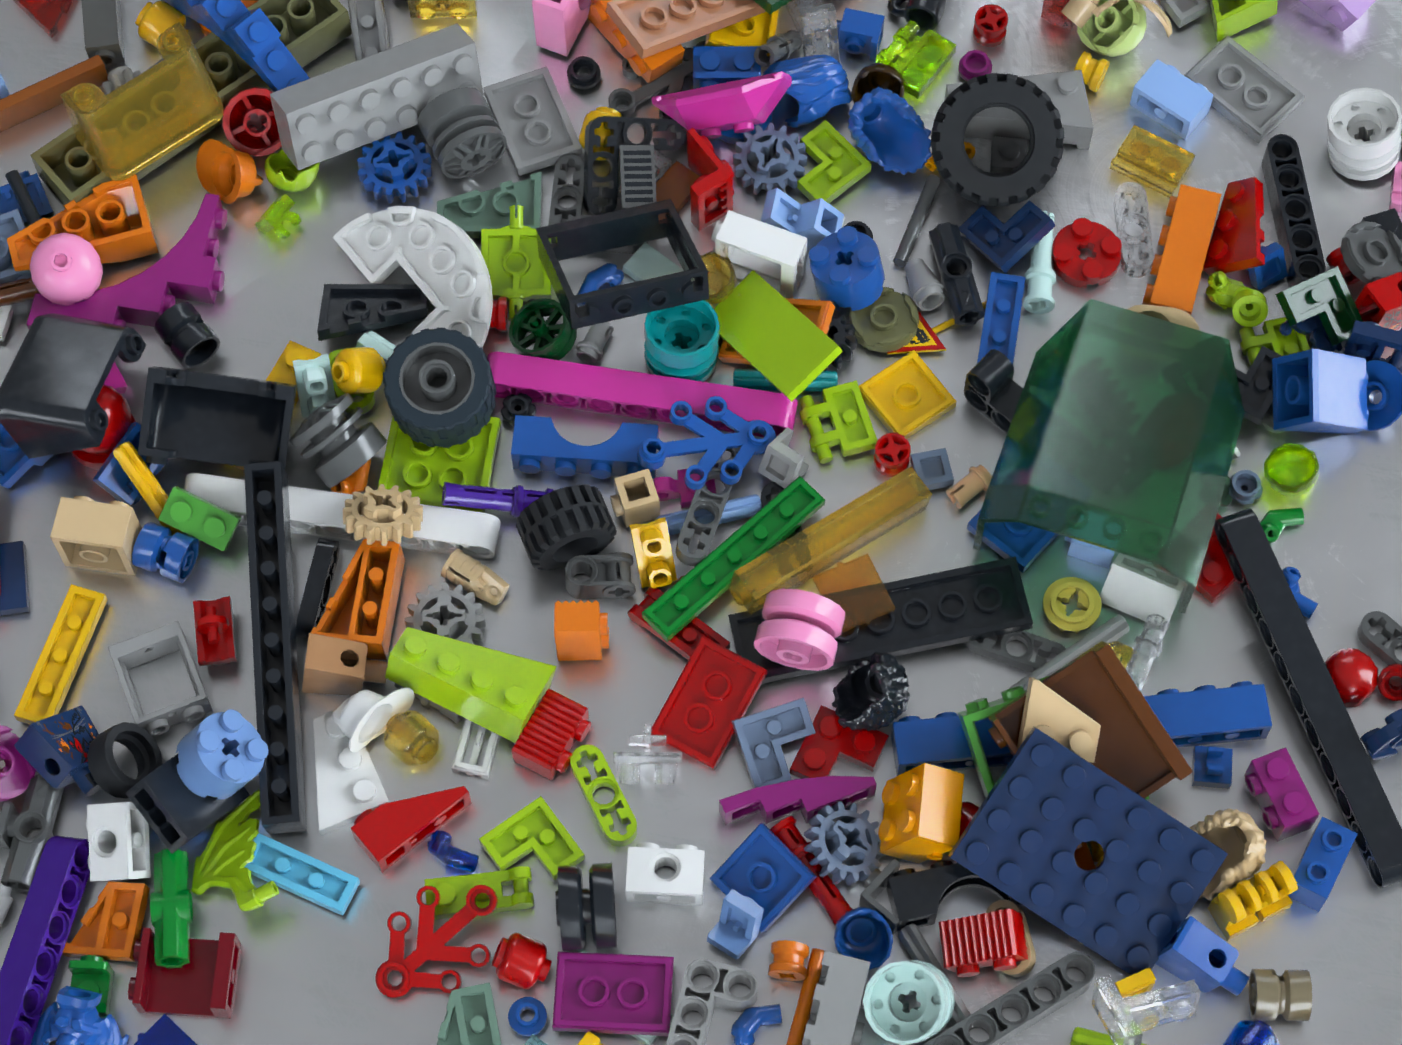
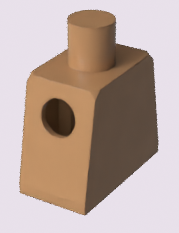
(339, 666)

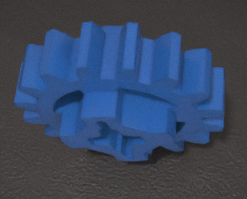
(394, 167)

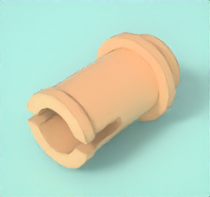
(969, 486)

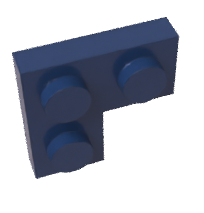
(1009, 241)

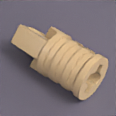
(474, 577)

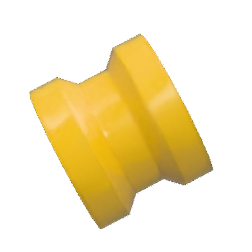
(1092, 70)

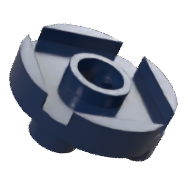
(1384, 741)

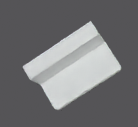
(1141, 589)

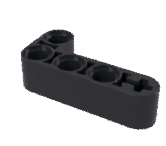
(992, 389)

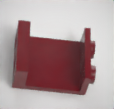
(195, 989)

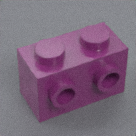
(1281, 794)

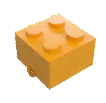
(921, 813)

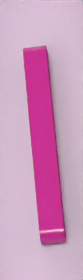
(631, 392)

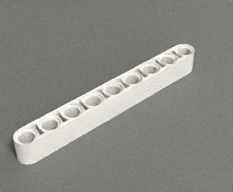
(321, 515)

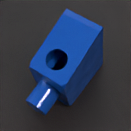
(1202, 956)

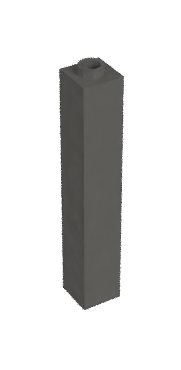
(103, 30)

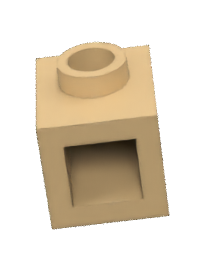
(635, 498)

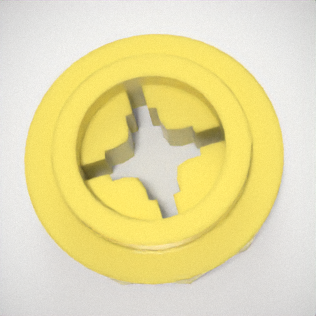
(1063, 591)

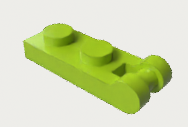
(455, 889)

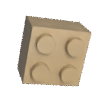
(96, 534)

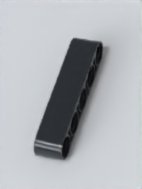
(1292, 201)

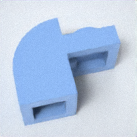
(812, 219)

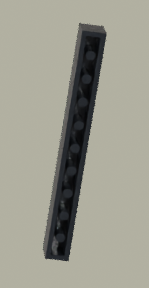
(275, 647)

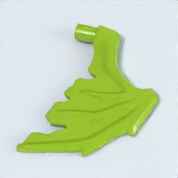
(228, 854)

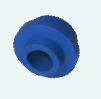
(531, 1027)

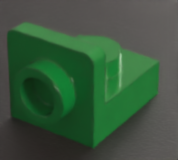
(93, 975)

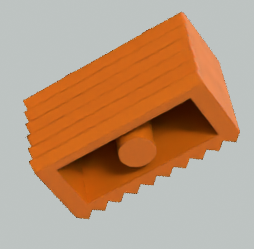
(580, 630)

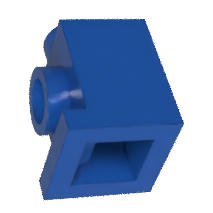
(860, 32)

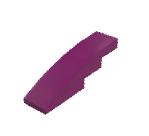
(796, 795)

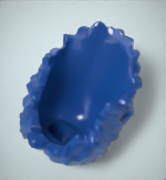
(890, 131)

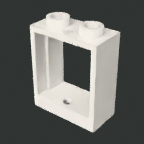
(761, 247)

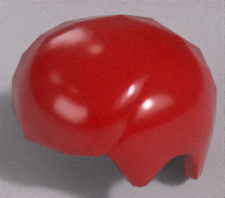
(1353, 675)

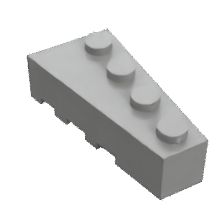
(838, 1002)

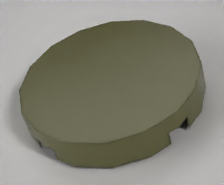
(887, 322)

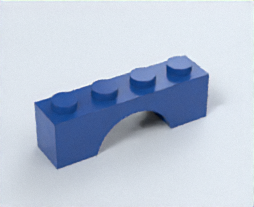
(541, 448)

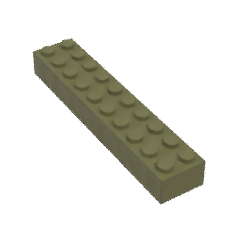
(306, 30)

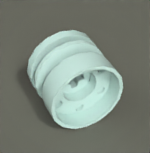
(889, 1011)

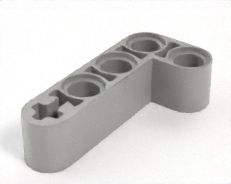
(706, 999)

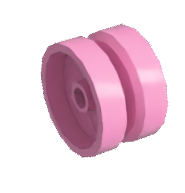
(799, 629)

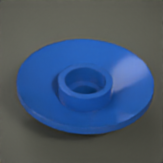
(1387, 380)

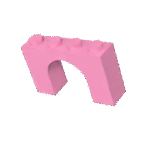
(559, 23)

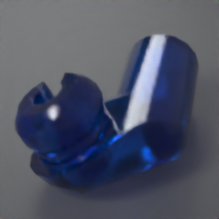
(451, 855)

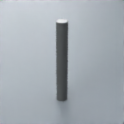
(917, 220)

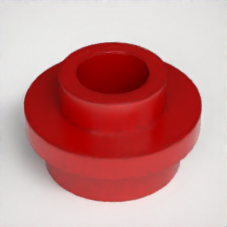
(1385, 687)

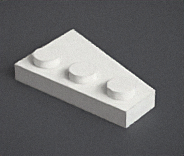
(344, 779)

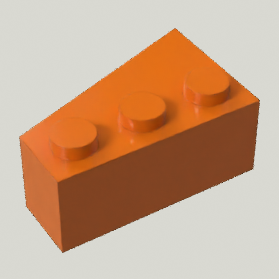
(649, 67)
(366, 599)

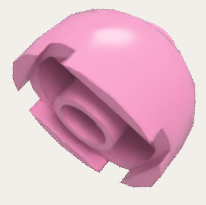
(65, 269)

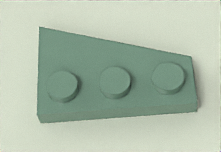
(491, 208)

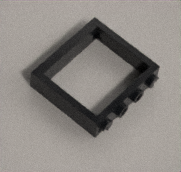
(615, 231)

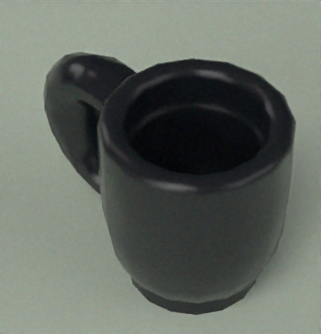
(923, 12)

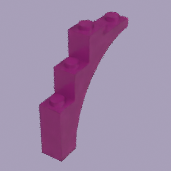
(184, 273)

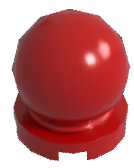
(119, 420)

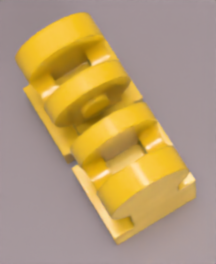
(1262, 894)

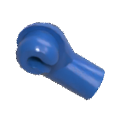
(1305, 604)
(752, 1019)

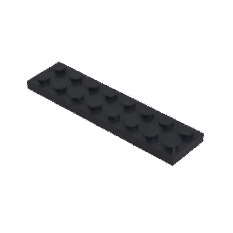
(927, 615)

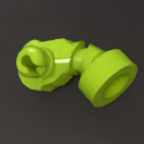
(1247, 304)

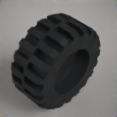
(1044, 148)

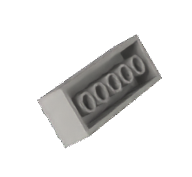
(372, 95)

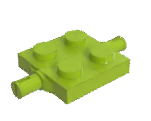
(515, 262)

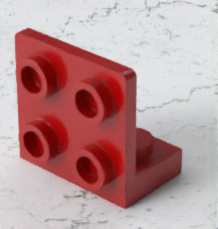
(713, 190)

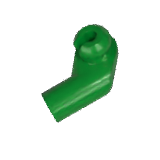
(1276, 520)

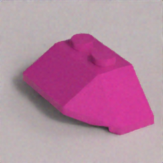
(726, 105)

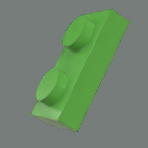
(199, 518)

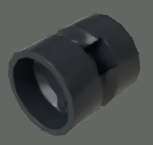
(187, 335)

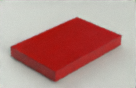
(705, 699)

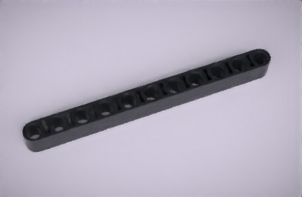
(1313, 694)

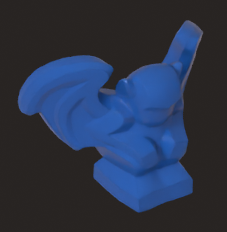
(77, 1021)

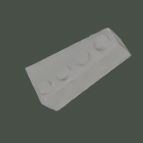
(1067, 95)

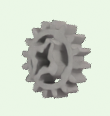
(442, 608)

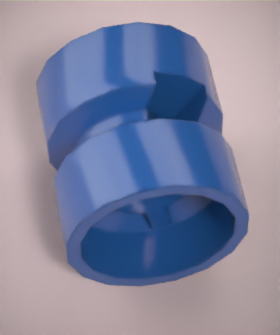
(169, 553)

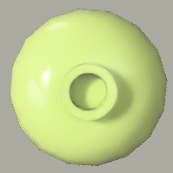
(1116, 28)

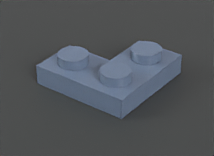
(762, 737)

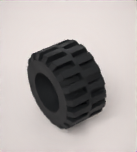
(565, 526)

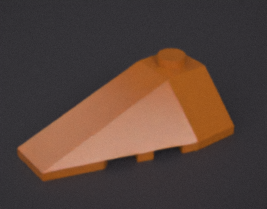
(109, 219)

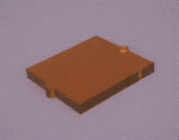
(857, 590)

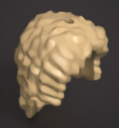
(1242, 841)

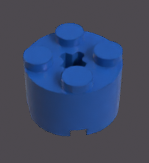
(847, 269)

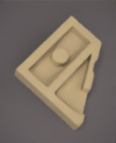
(1058, 720)

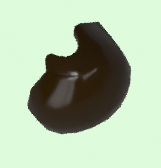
(877, 76)

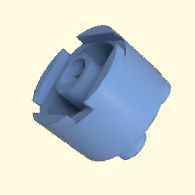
(220, 755)

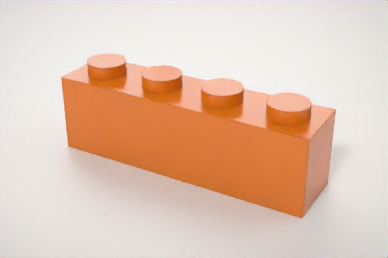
(1184, 248)

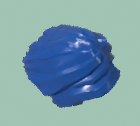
(816, 85)

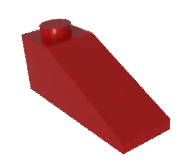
(402, 825)

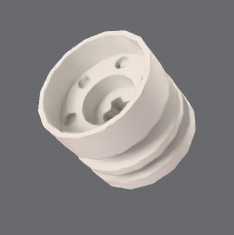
(1364, 134)

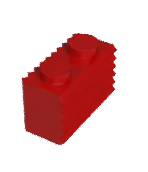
(551, 735)
(983, 941)

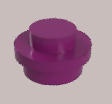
(974, 64)

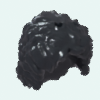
(872, 693)

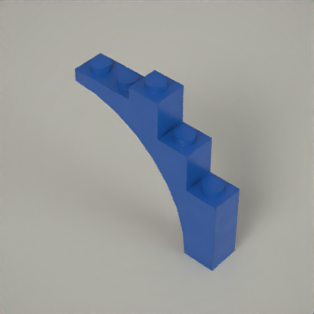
(249, 35)

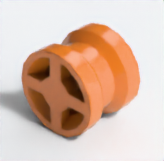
(788, 960)

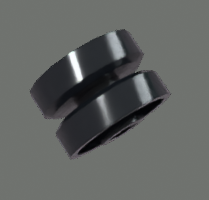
(586, 906)

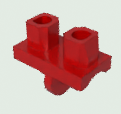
(214, 632)

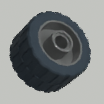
(439, 387)

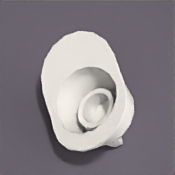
(367, 714)

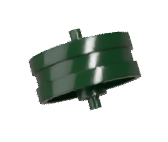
(543, 333)

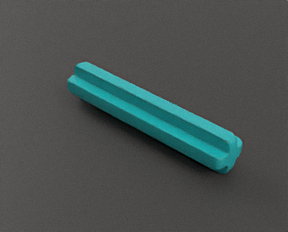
(755, 380)

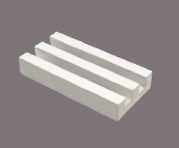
(472, 769)

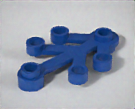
(710, 441)

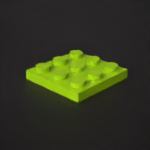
(427, 468)

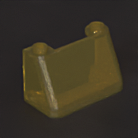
(147, 113)

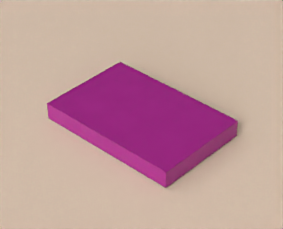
(613, 993)

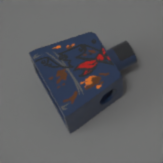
(59, 749)

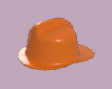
(226, 171)

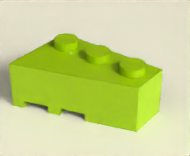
(1236, 15)

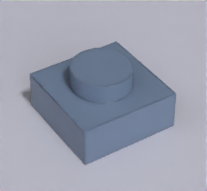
(933, 468)

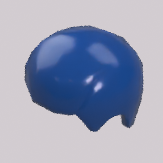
(864, 936)

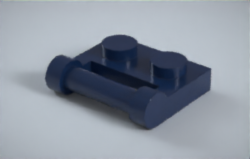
(1369, 341)

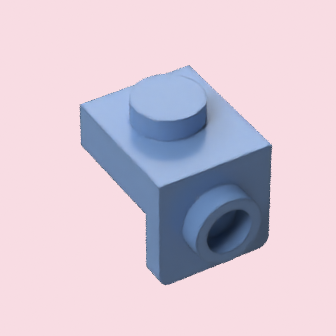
(737, 924)

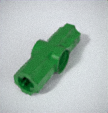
(171, 908)

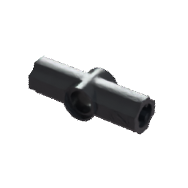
(959, 289)

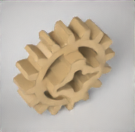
(382, 515)

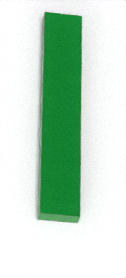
(715, 572)

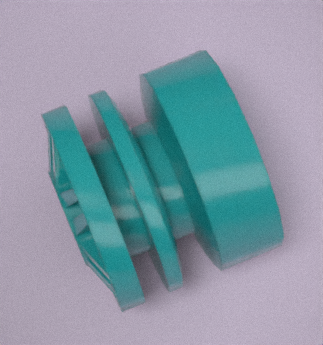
(682, 341)

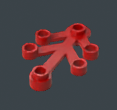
(431, 945)

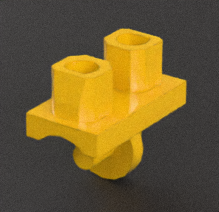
(653, 553)

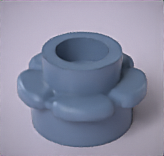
(1251, 481)

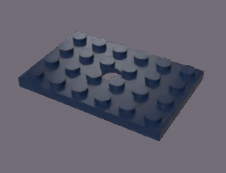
(1028, 840)

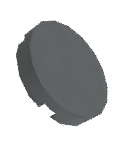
(1371, 251)

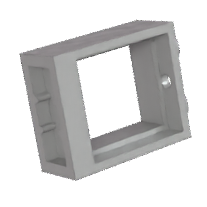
(146, 649)

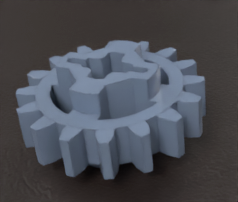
(760, 149)
(844, 843)

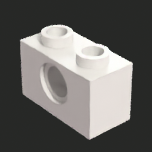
(130, 854)
(681, 889)

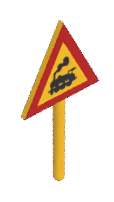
(926, 337)

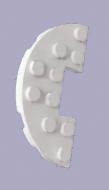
(436, 258)

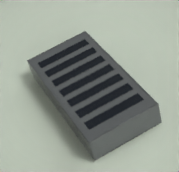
(637, 175)

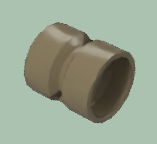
(1280, 995)

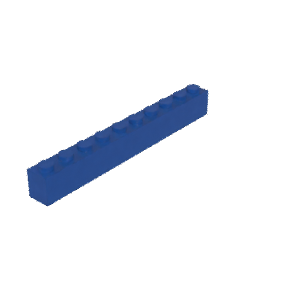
(1188, 717)

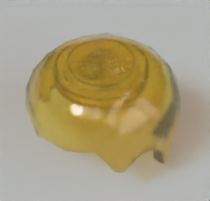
(720, 277)

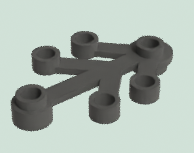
(672, 80)

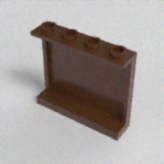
(1131, 738)

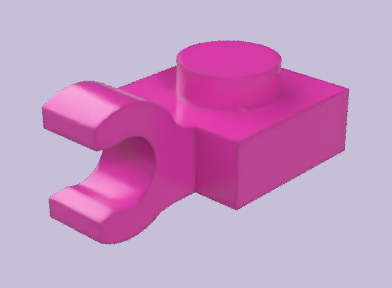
(670, 488)

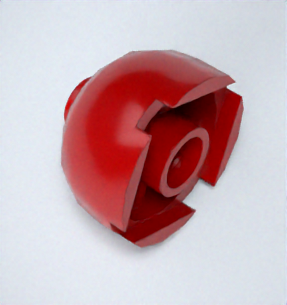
(251, 122)

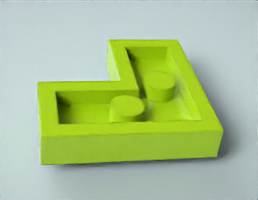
(838, 163)
(534, 830)

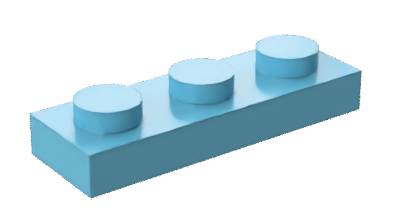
(302, 874)

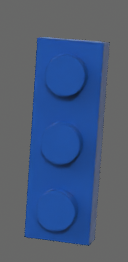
(1002, 315)

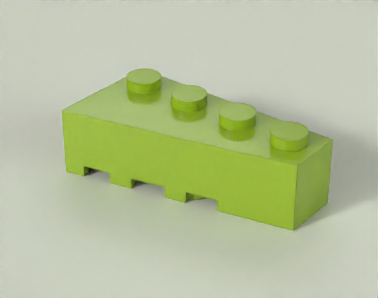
(471, 680)

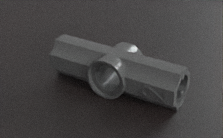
(37, 812)

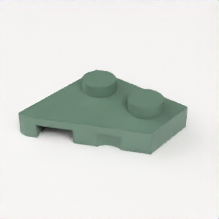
(470, 1018)

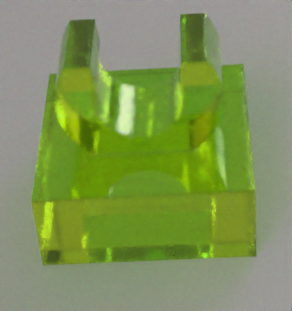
(275, 216)

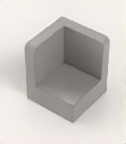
(782, 463)

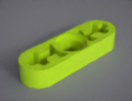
(605, 823)

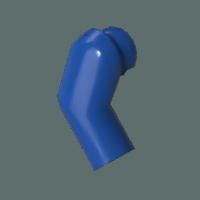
(605, 274)

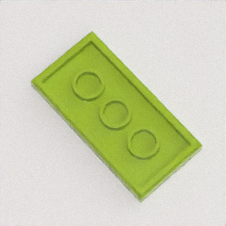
(774, 336)

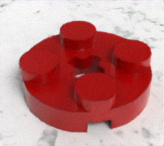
(1091, 236)

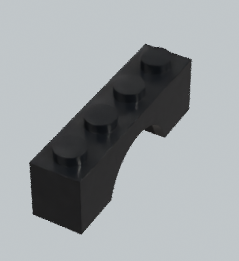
(918, 894)

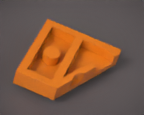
(112, 923)

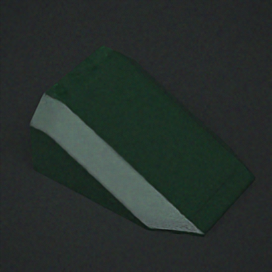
(1122, 439)

